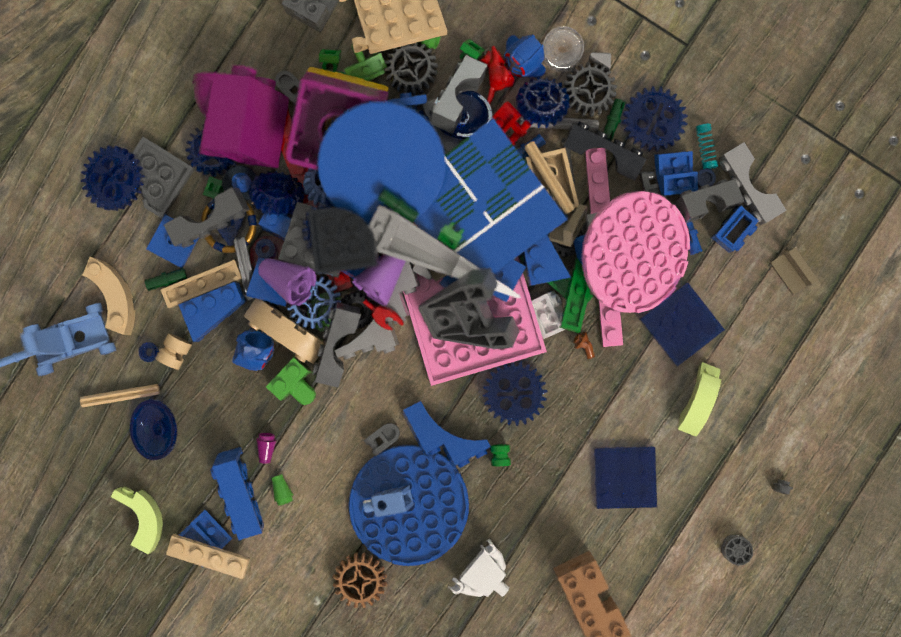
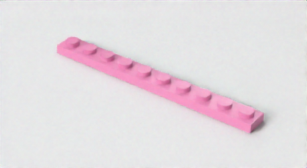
(598, 197)

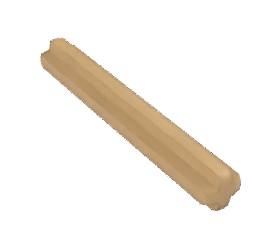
(549, 177)
(119, 395)

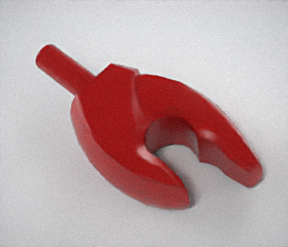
(381, 313)

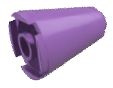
(288, 280)
(380, 280)

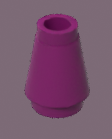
(265, 445)

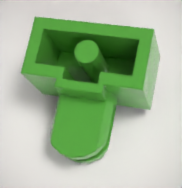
(291, 381)

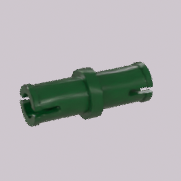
(613, 118)
(398, 205)
(165, 279)

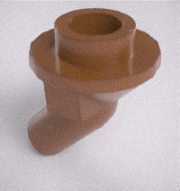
(582, 341)

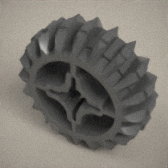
(416, 63)
(581, 90)

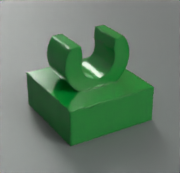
(471, 49)
(330, 56)
(213, 187)
(450, 237)

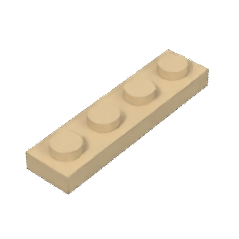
(201, 283)
(208, 556)

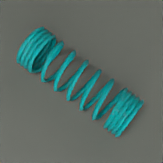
(702, 129)

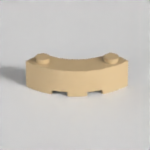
(116, 293)
(283, 330)

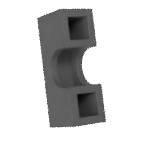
(723, 194)

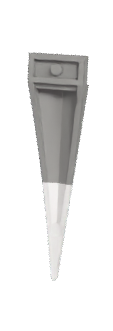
(409, 243)

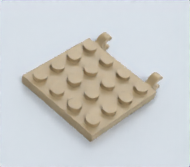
(396, 23)

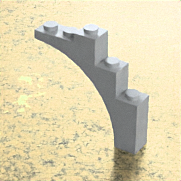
(374, 334)

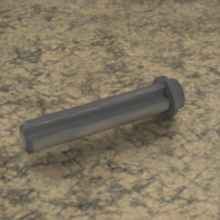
(244, 263)

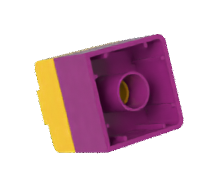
(320, 102)

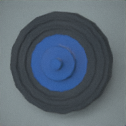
(240, 178)

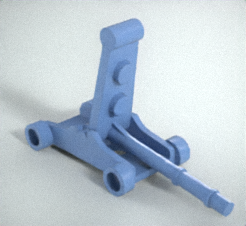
(59, 340)

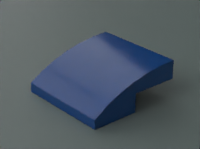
(676, 172)
(207, 531)

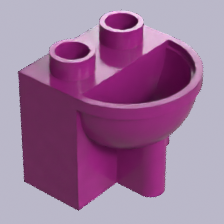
(241, 116)

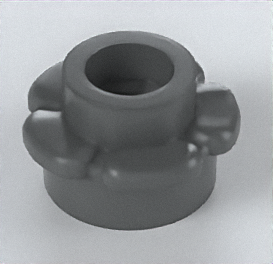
(782, 487)

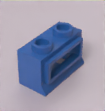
(729, 224)

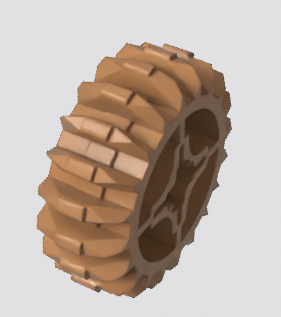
(351, 581)

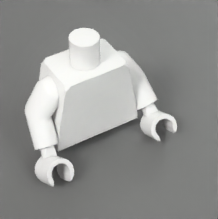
(483, 574)

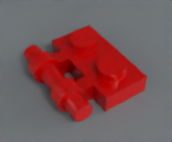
(507, 118)

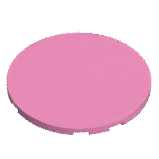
(635, 251)

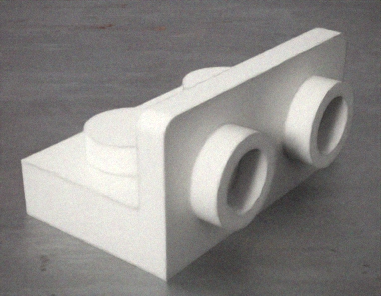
(548, 313)

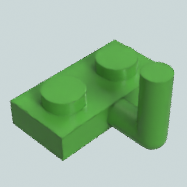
(368, 67)

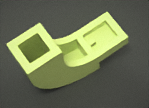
(702, 400)
(148, 515)

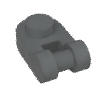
(286, 83)
(645, 177)
(388, 433)

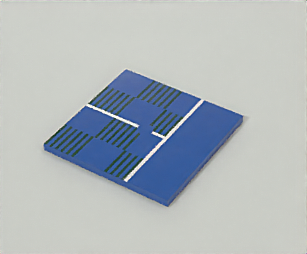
(491, 198)

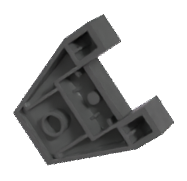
(464, 316)

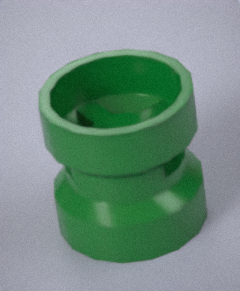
(500, 455)

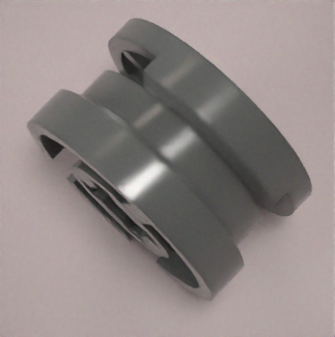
(737, 549)

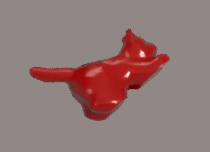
(499, 75)

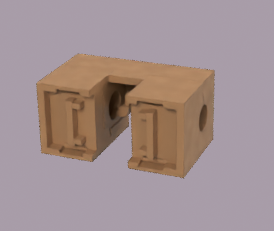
(581, 583)

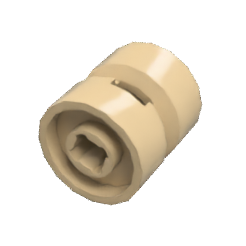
(173, 351)

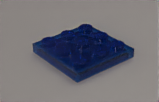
(682, 324)
(625, 477)

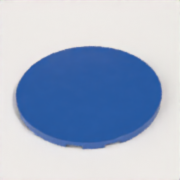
(381, 149)
(425, 528)

